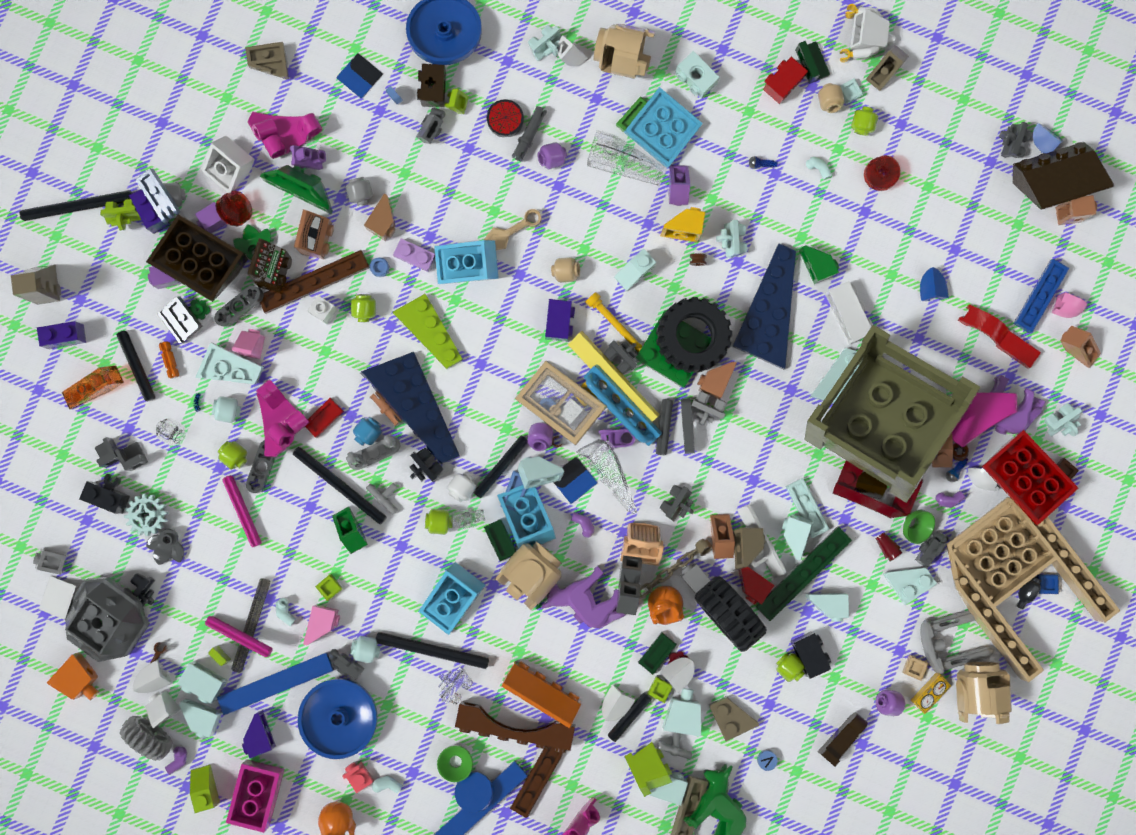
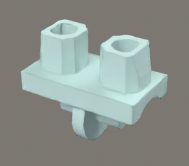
(547, 44)
(730, 238)
(1069, 414)

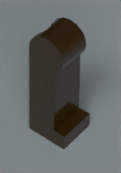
(843, 738)

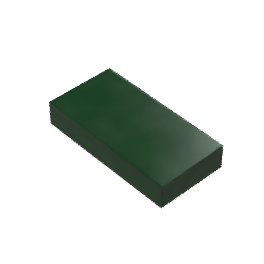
(500, 540)
(657, 653)

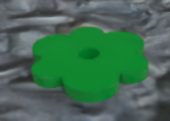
(203, 309)

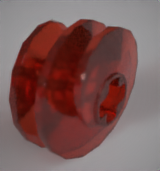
(887, 166)
(234, 208)

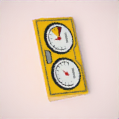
(930, 693)

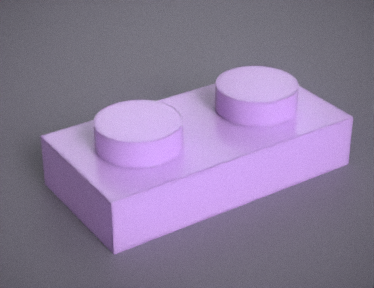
(414, 255)

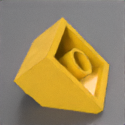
(685, 225)

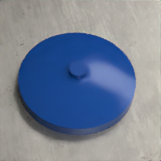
(443, 30)
(337, 718)

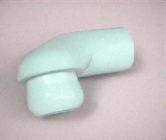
(820, 164)
(282, 611)
(384, 783)

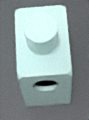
(683, 715)

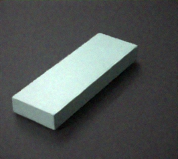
(807, 506)

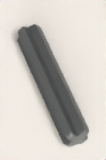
(664, 426)

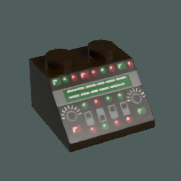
(269, 266)

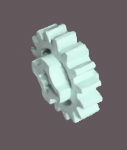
(146, 522)

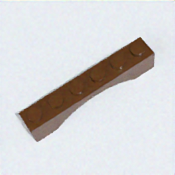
(474, 718)

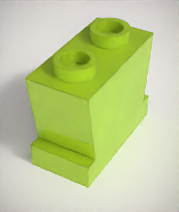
(649, 768)

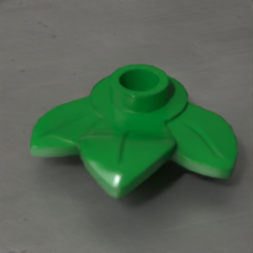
(250, 239)

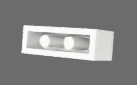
(849, 311)

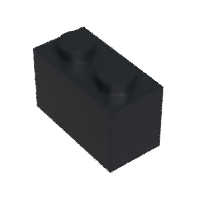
(811, 654)

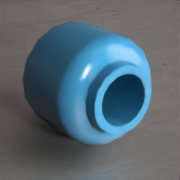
(367, 431)

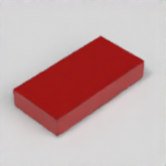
(323, 417)

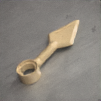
(501, 236)

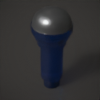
(756, 162)
(953, 474)

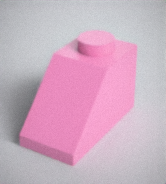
(249, 344)
(320, 623)

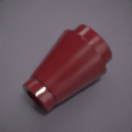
(888, 547)

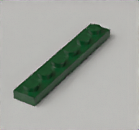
(804, 573)

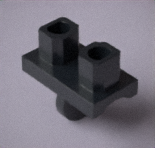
(432, 471)
(143, 584)

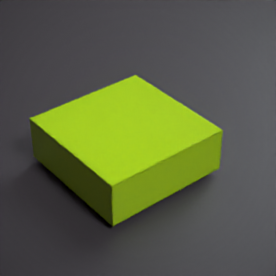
(329, 587)
(219, 655)
(660, 689)

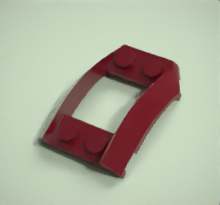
(846, 488)

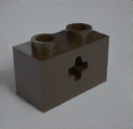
(436, 95)

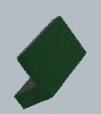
(812, 61)

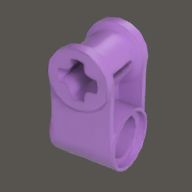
(615, 437)

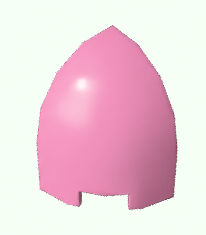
(1069, 305)

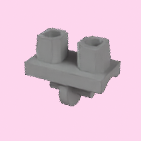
(701, 403)

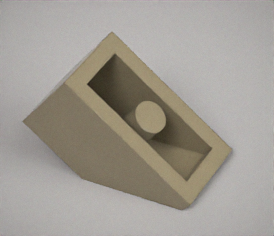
(887, 67)
(748, 545)

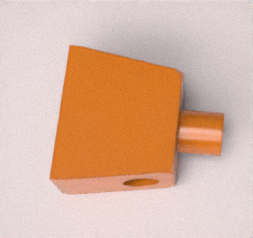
(75, 678)

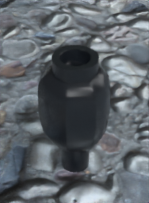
(1029, 592)

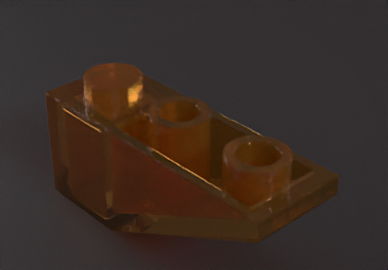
(92, 386)

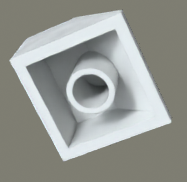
(227, 164)

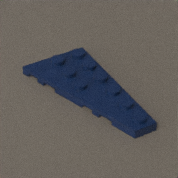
(768, 318)
(410, 397)

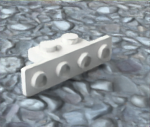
(768, 554)

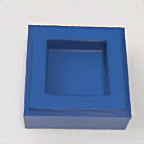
(1049, 583)

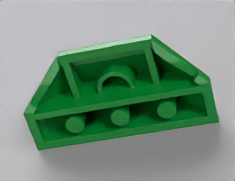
(297, 183)

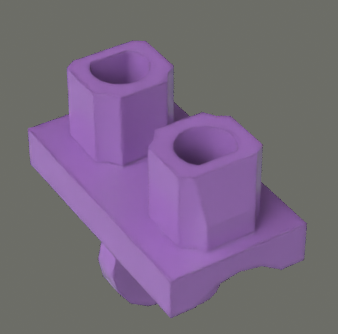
(307, 157)

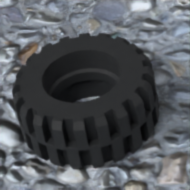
(711, 317)
(730, 613)

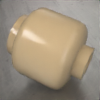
(831, 98)
(565, 269)

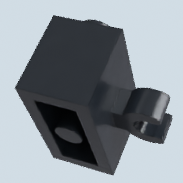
(105, 495)

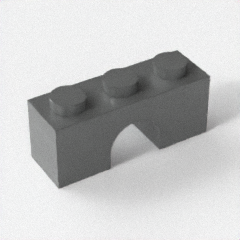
(629, 585)

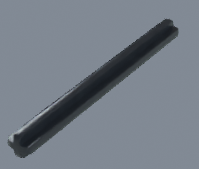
(73, 206)
(339, 485)
(432, 650)

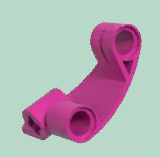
(282, 131)
(984, 413)
(279, 418)
(586, 818)

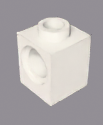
(322, 309)

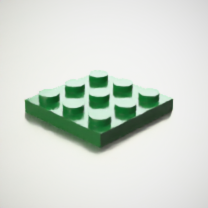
(689, 339)

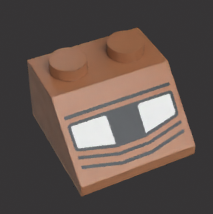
(313, 235)

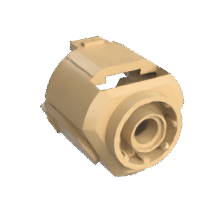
(621, 50)
(531, 573)
(983, 691)

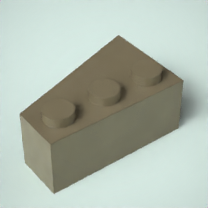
(37, 285)

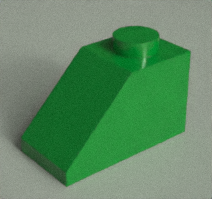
(819, 264)
(349, 530)

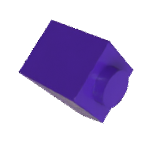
(258, 736)

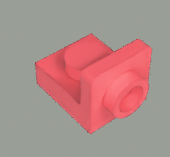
(358, 776)

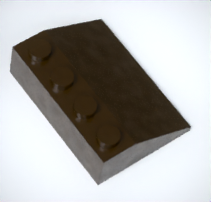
(1061, 175)
(197, 258)

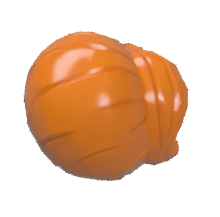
(665, 605)
(336, 819)

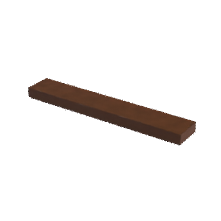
(315, 281)

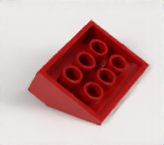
(1030, 477)

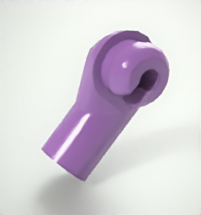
(949, 501)
(586, 524)
(179, 760)

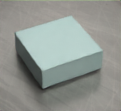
(851, 91)

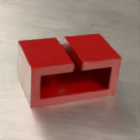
(787, 77)

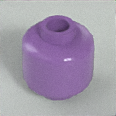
(552, 155)
(540, 436)
(890, 702)

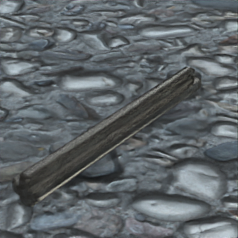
(251, 623)

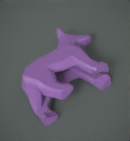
(1027, 409)
(581, 600)

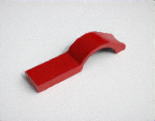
(1000, 334)

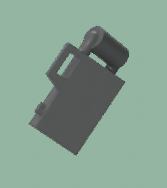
(431, 126)
(931, 549)
(345, 664)

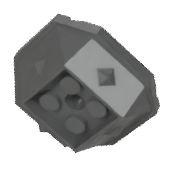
(120, 614)

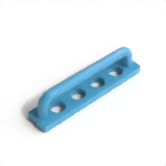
(618, 409)

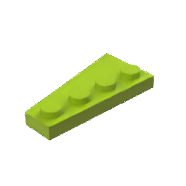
(428, 329)

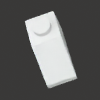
(161, 708)

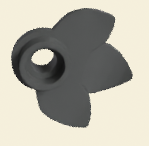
(165, 550)

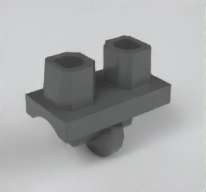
(1013, 138)
(627, 363)
(680, 504)

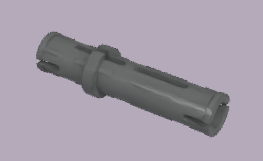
(526, 140)

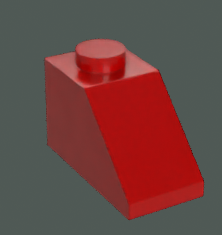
(754, 585)

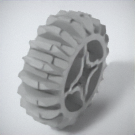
(145, 739)

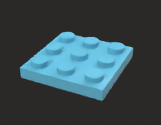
(663, 127)

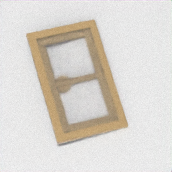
(560, 402)

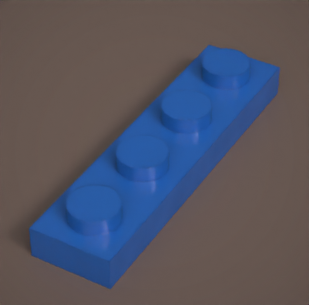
(1041, 296)

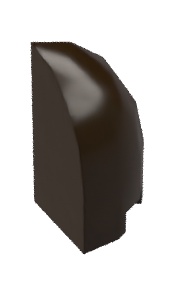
(870, 486)

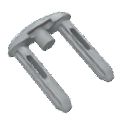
(373, 453)
(932, 646)

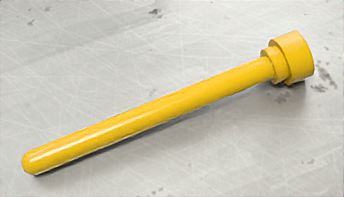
(595, 302)

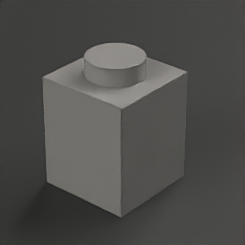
(694, 577)

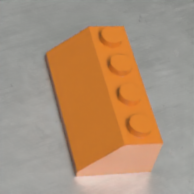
(541, 693)

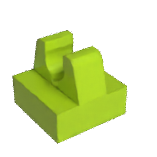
(457, 101)

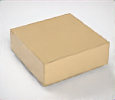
(915, 667)

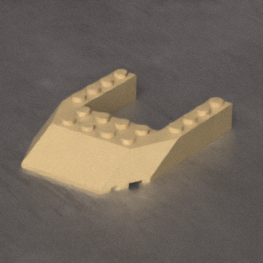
(999, 558)

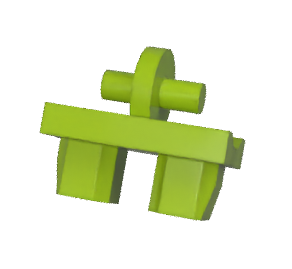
(118, 215)

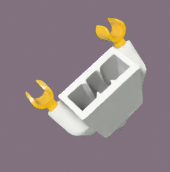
(868, 34)

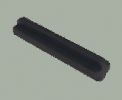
(629, 717)

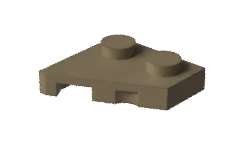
(268, 59)
(731, 718)

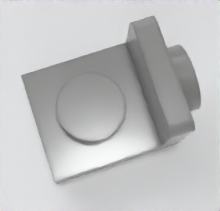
(49, 561)

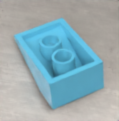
(466, 262)
(531, 520)
(451, 598)

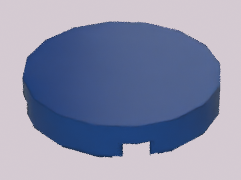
(474, 792)

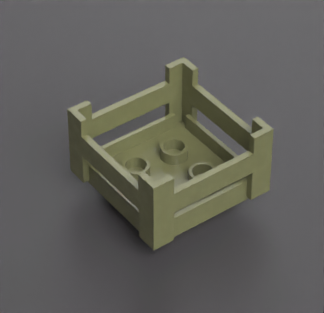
(889, 417)

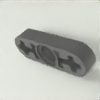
(246, 293)
(687, 426)
(262, 481)

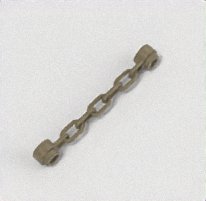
(702, 547)

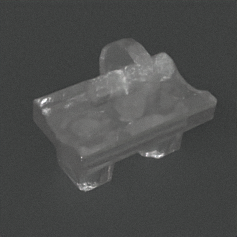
(467, 518)
(451, 683)

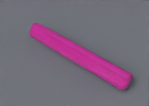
(242, 511)
(238, 636)

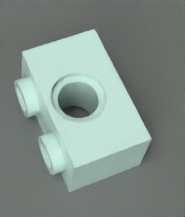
(694, 64)

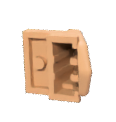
(643, 542)

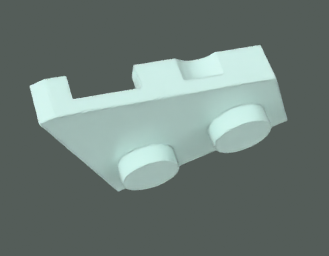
(910, 583)

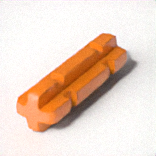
(168, 359)

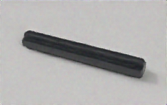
(135, 365)
(500, 467)

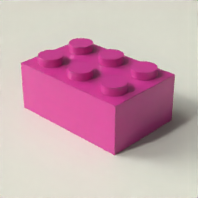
(255, 795)

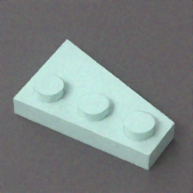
(228, 366)
(833, 375)

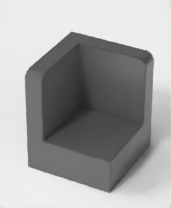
(106, 453)
(131, 457)

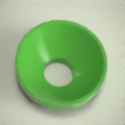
(921, 529)
(452, 773)

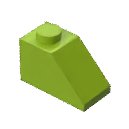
(203, 789)

